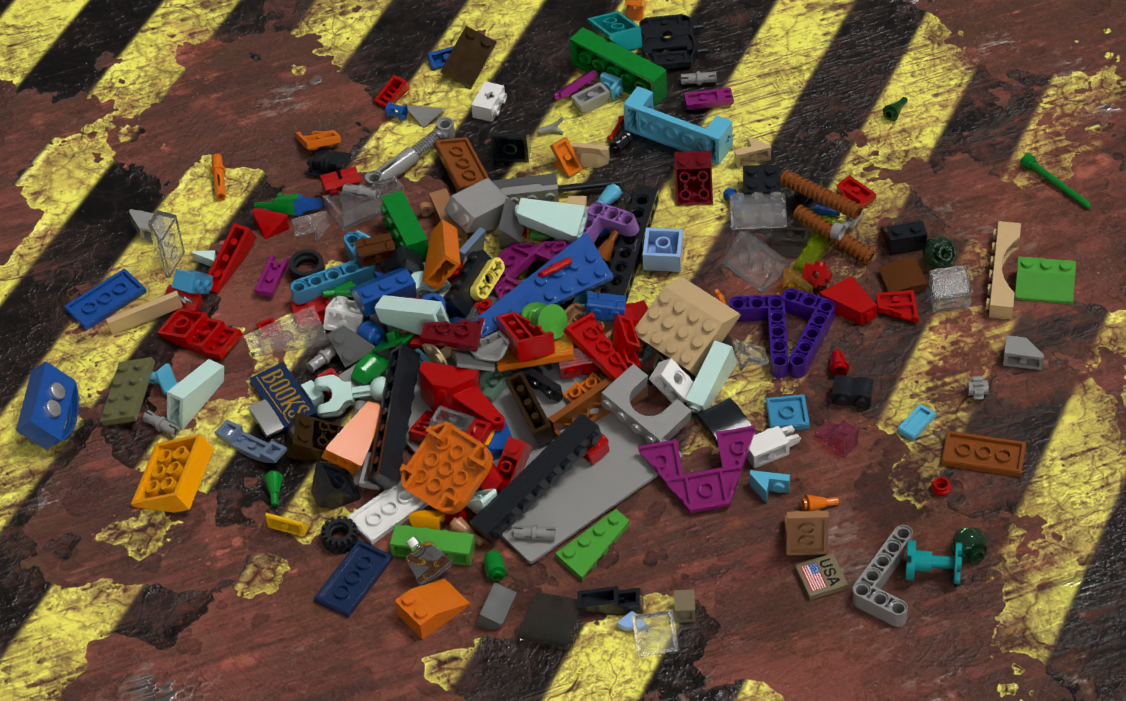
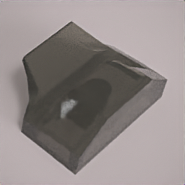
(790, 240)

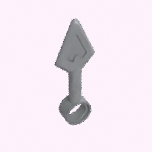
(838, 229)

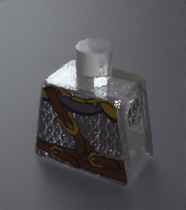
(427, 560)

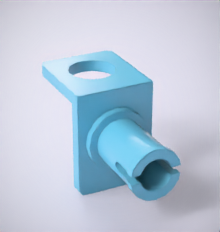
(164, 378)

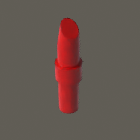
(555, 267)

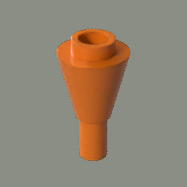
(813, 503)

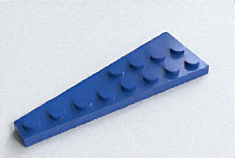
(584, 274)

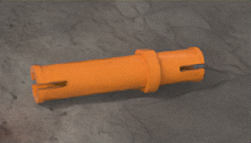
(218, 172)

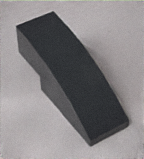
(610, 601)

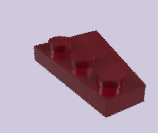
(456, 335)

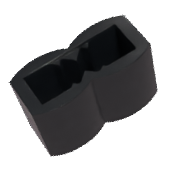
(852, 391)

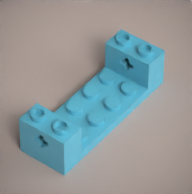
(674, 132)

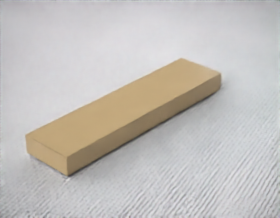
(144, 312)

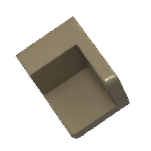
(684, 606)

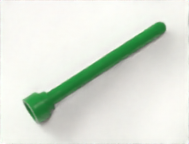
(1029, 161)

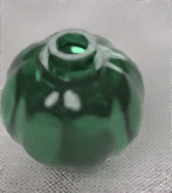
(940, 252)
(973, 544)

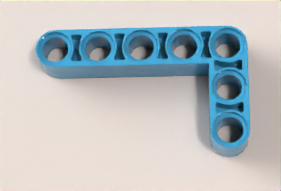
(311, 286)

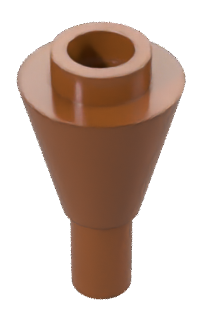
(607, 247)

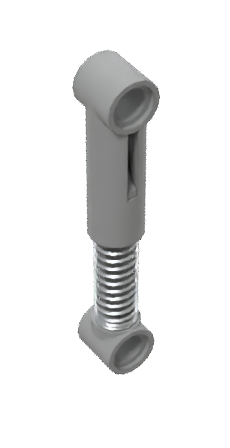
(410, 155)

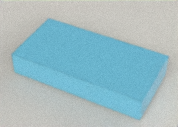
(916, 422)

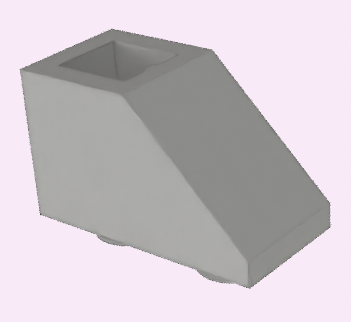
(140, 222)

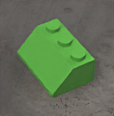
(1045, 280)

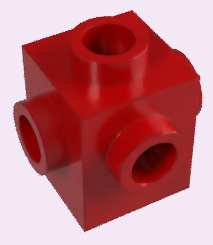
(810, 274)

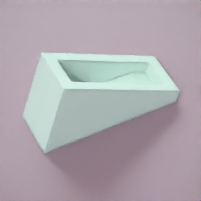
(204, 257)

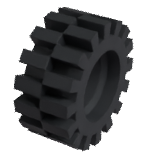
(335, 526)

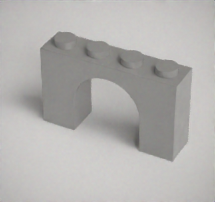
(652, 428)

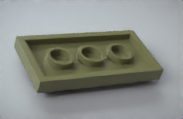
(127, 391)

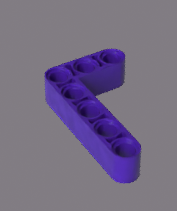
(771, 309)
(821, 316)

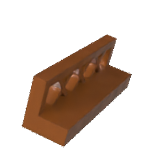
(583, 404)

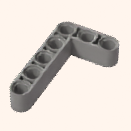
(868, 594)

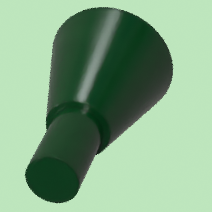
(892, 111)

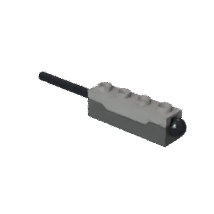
(543, 187)

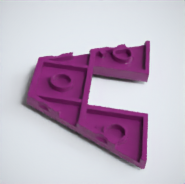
(519, 257)
(706, 488)

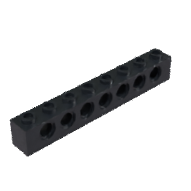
(630, 249)

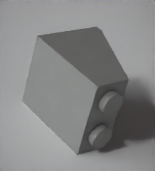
(477, 206)

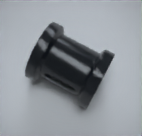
(620, 141)

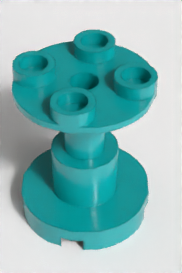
(924, 561)

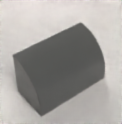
(496, 607)

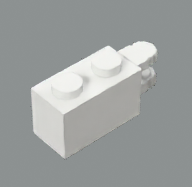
(771, 445)

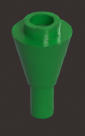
(341, 290)
(273, 482)

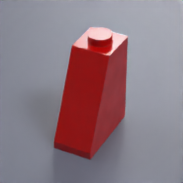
(851, 301)

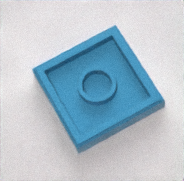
(788, 411)

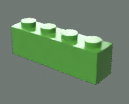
(455, 545)

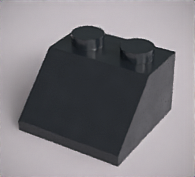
(510, 147)
(905, 236)

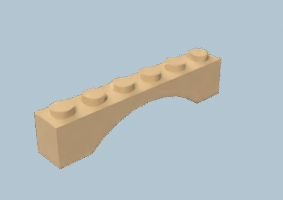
(1001, 294)

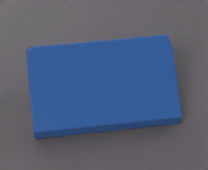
(438, 58)

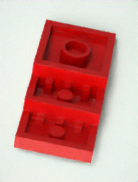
(199, 333)

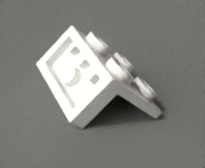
(342, 312)

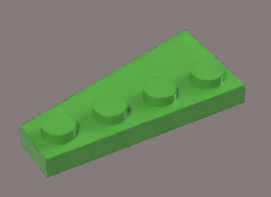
(586, 549)

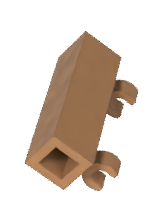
(437, 204)

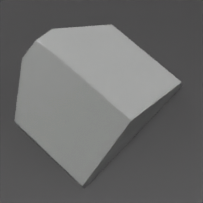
(491, 347)

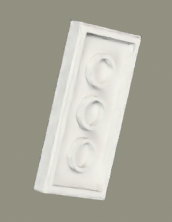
(385, 511)

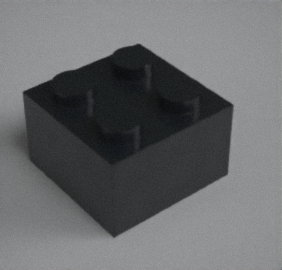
(761, 179)

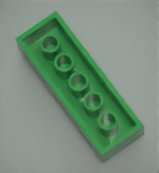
(595, 52)

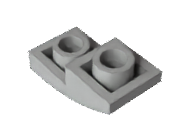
(266, 418)

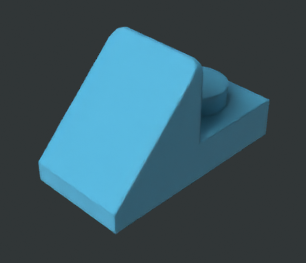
(766, 481)

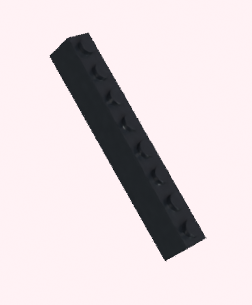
(394, 417)
(536, 478)

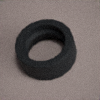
(305, 256)

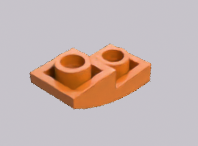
(578, 389)

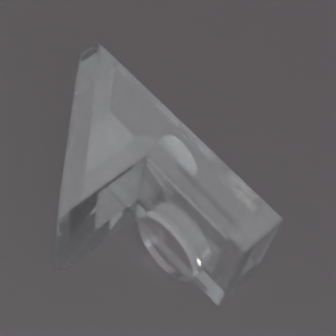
(311, 223)
(747, 353)

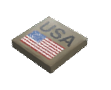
(821, 576)

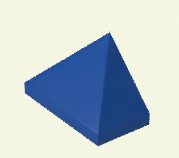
(498, 442)

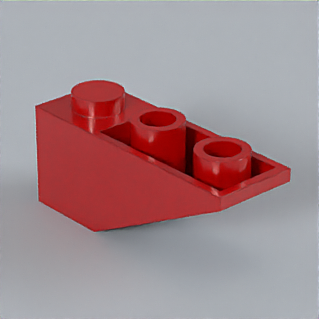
(513, 459)

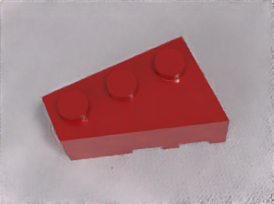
(525, 339)

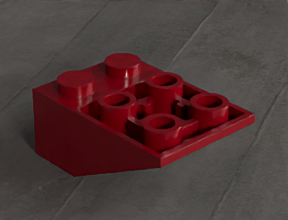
(693, 177)

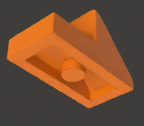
(635, 9)
(566, 158)

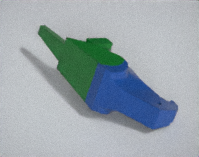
(291, 204)

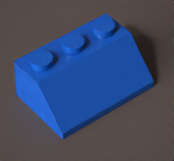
(394, 283)

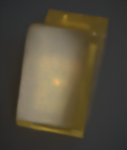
(793, 280)

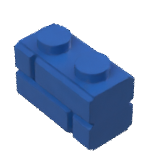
(605, 305)

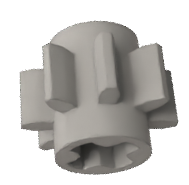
(977, 387)

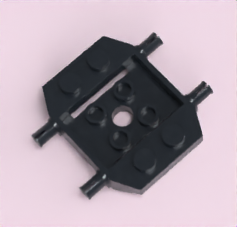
(680, 30)

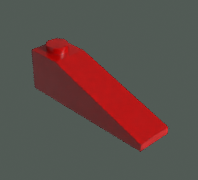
(231, 255)

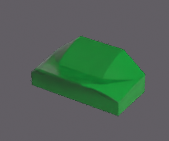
(369, 368)

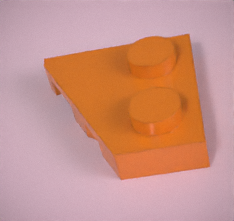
(319, 139)

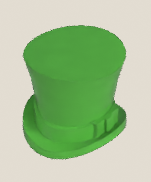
(550, 317)

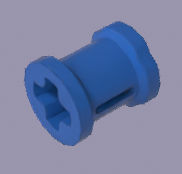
(402, 111)

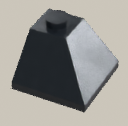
(333, 486)

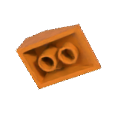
(430, 606)

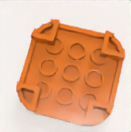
(446, 468)

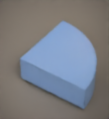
(626, 622)

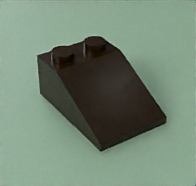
(468, 57)

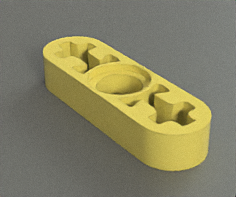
(480, 282)

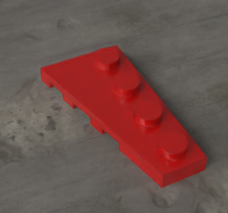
(592, 341)

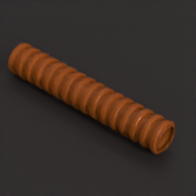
(820, 194)
(823, 228)

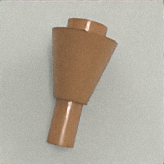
(460, 525)

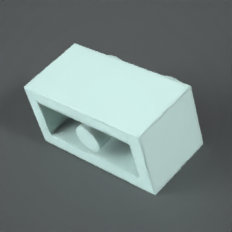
(313, 394)

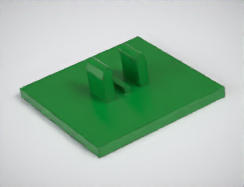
(393, 339)

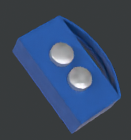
(46, 404)

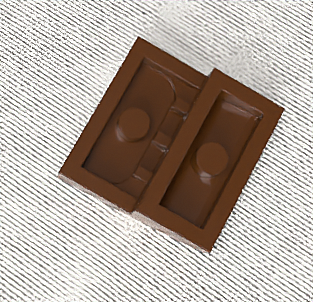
(903, 275)

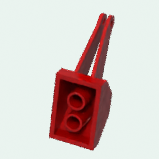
(457, 390)

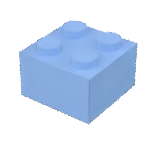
(663, 249)

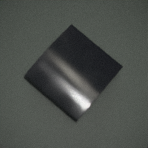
(723, 417)

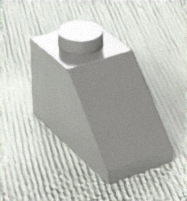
(1022, 354)

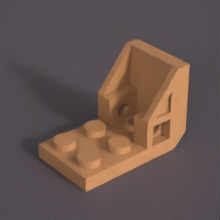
(806, 532)

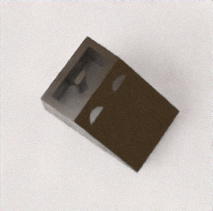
(309, 437)

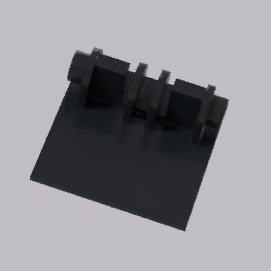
(327, 161)

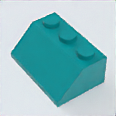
(618, 29)

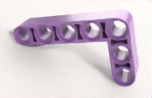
(608, 217)

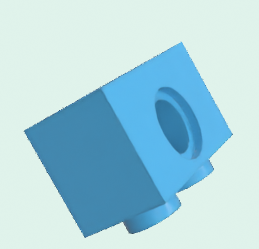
(192, 281)

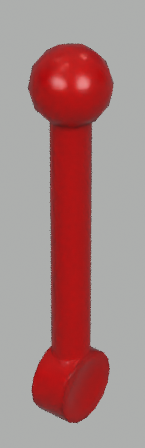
(620, 120)

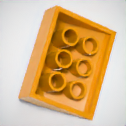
(173, 474)

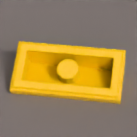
(286, 525)

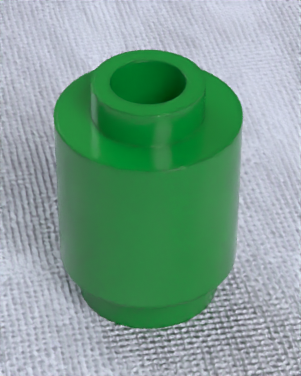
(494, 566)

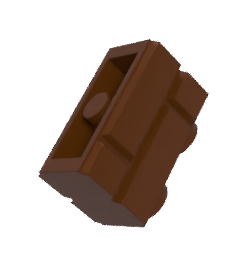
(374, 249)

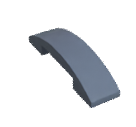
(249, 445)

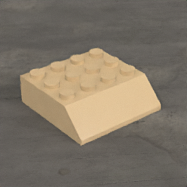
(685, 324)

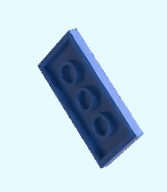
(105, 299)

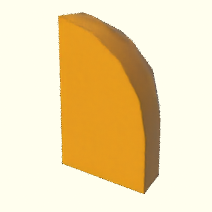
(426, 518)

